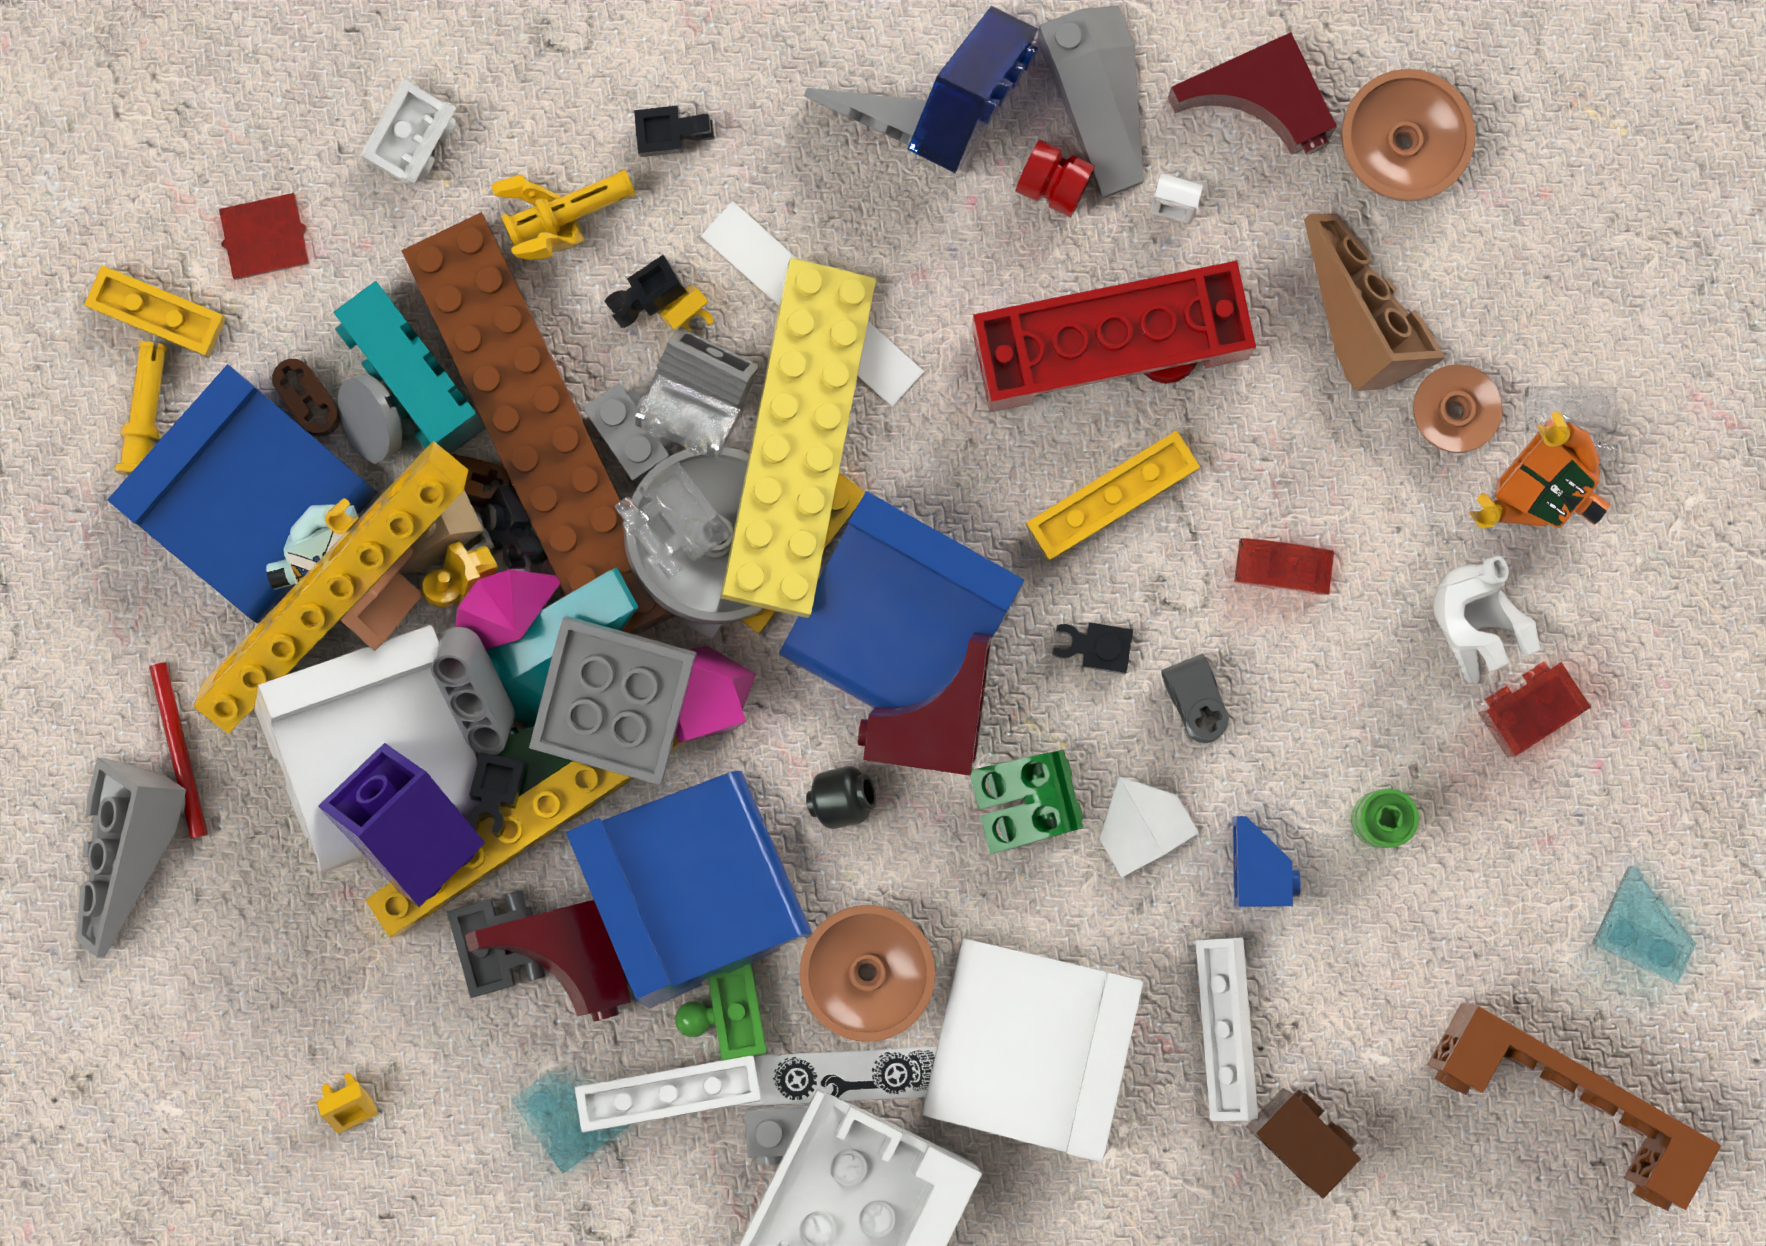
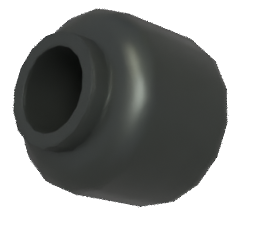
(841, 797)

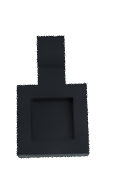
(663, 130)

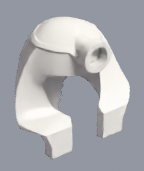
(1472, 600)

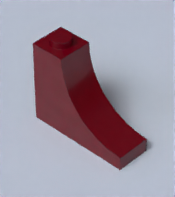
(1269, 85)
(939, 730)
(571, 947)

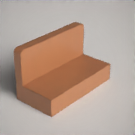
(383, 605)

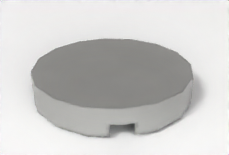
(367, 419)

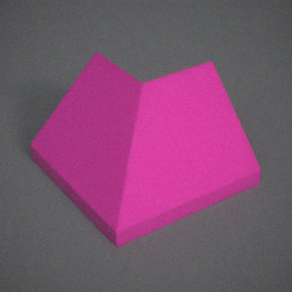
(505, 605)
(714, 696)

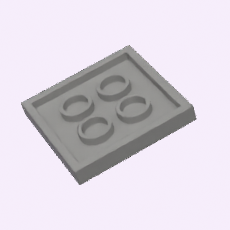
(612, 700)

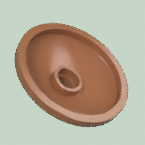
(1426, 113)
(860, 1007)

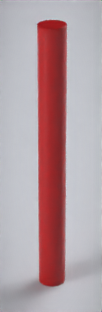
(178, 749)

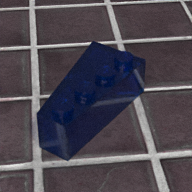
(973, 87)

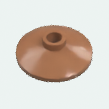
(1476, 397)

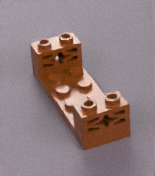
(1672, 1155)

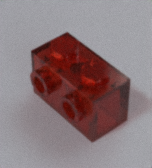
(1534, 708)

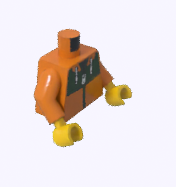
(1547, 481)

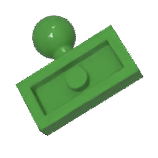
(733, 1012)

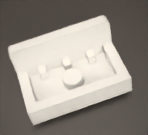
(409, 133)

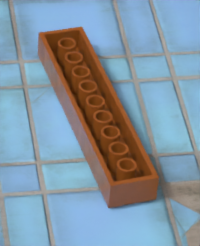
(526, 408)

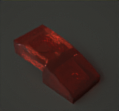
(1284, 566)

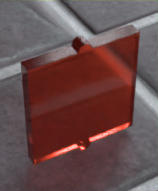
(264, 236)

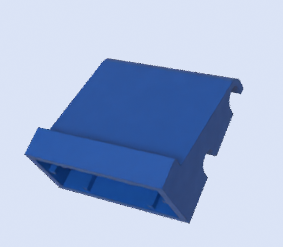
(232, 487)
(897, 608)
(689, 887)

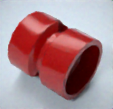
(1055, 178)

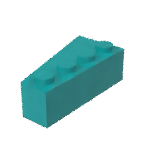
(408, 369)

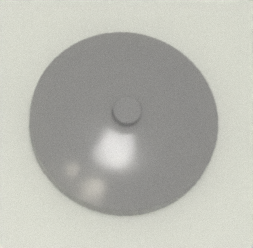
(698, 587)

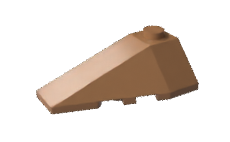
(1367, 324)

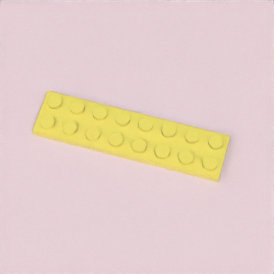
(798, 438)

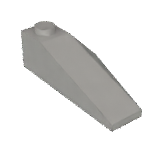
(1097, 81)
(884, 114)
(132, 828)

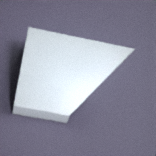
(1143, 825)

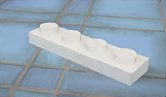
(1226, 1029)
(667, 1094)

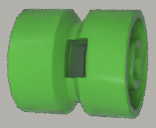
(1385, 818)

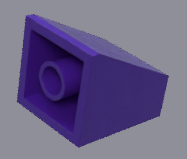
(402, 824)

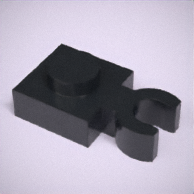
(650, 290)
(505, 523)
(1102, 648)
(495, 785)

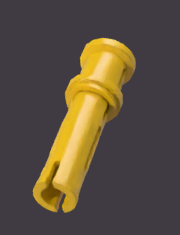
(551, 215)
(140, 431)

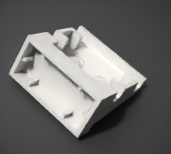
(341, 711)
(1033, 1048)
(861, 1184)

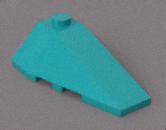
(526, 662)

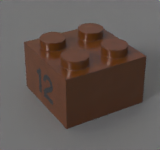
(1303, 1142)

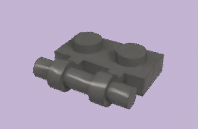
(490, 968)

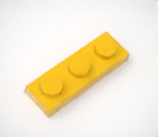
(155, 311)

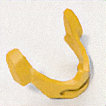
(545, 243)

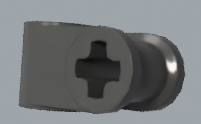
(1195, 690)

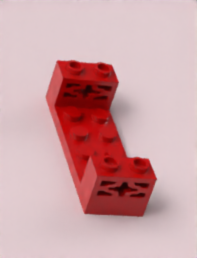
(1112, 334)

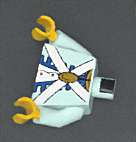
(310, 540)

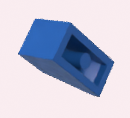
(1260, 869)

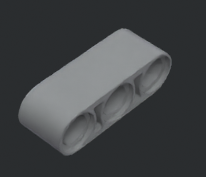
(473, 690)

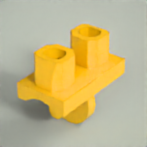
(459, 575)

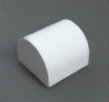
(1176, 198)

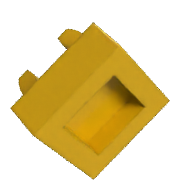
(685, 308)
(346, 1106)

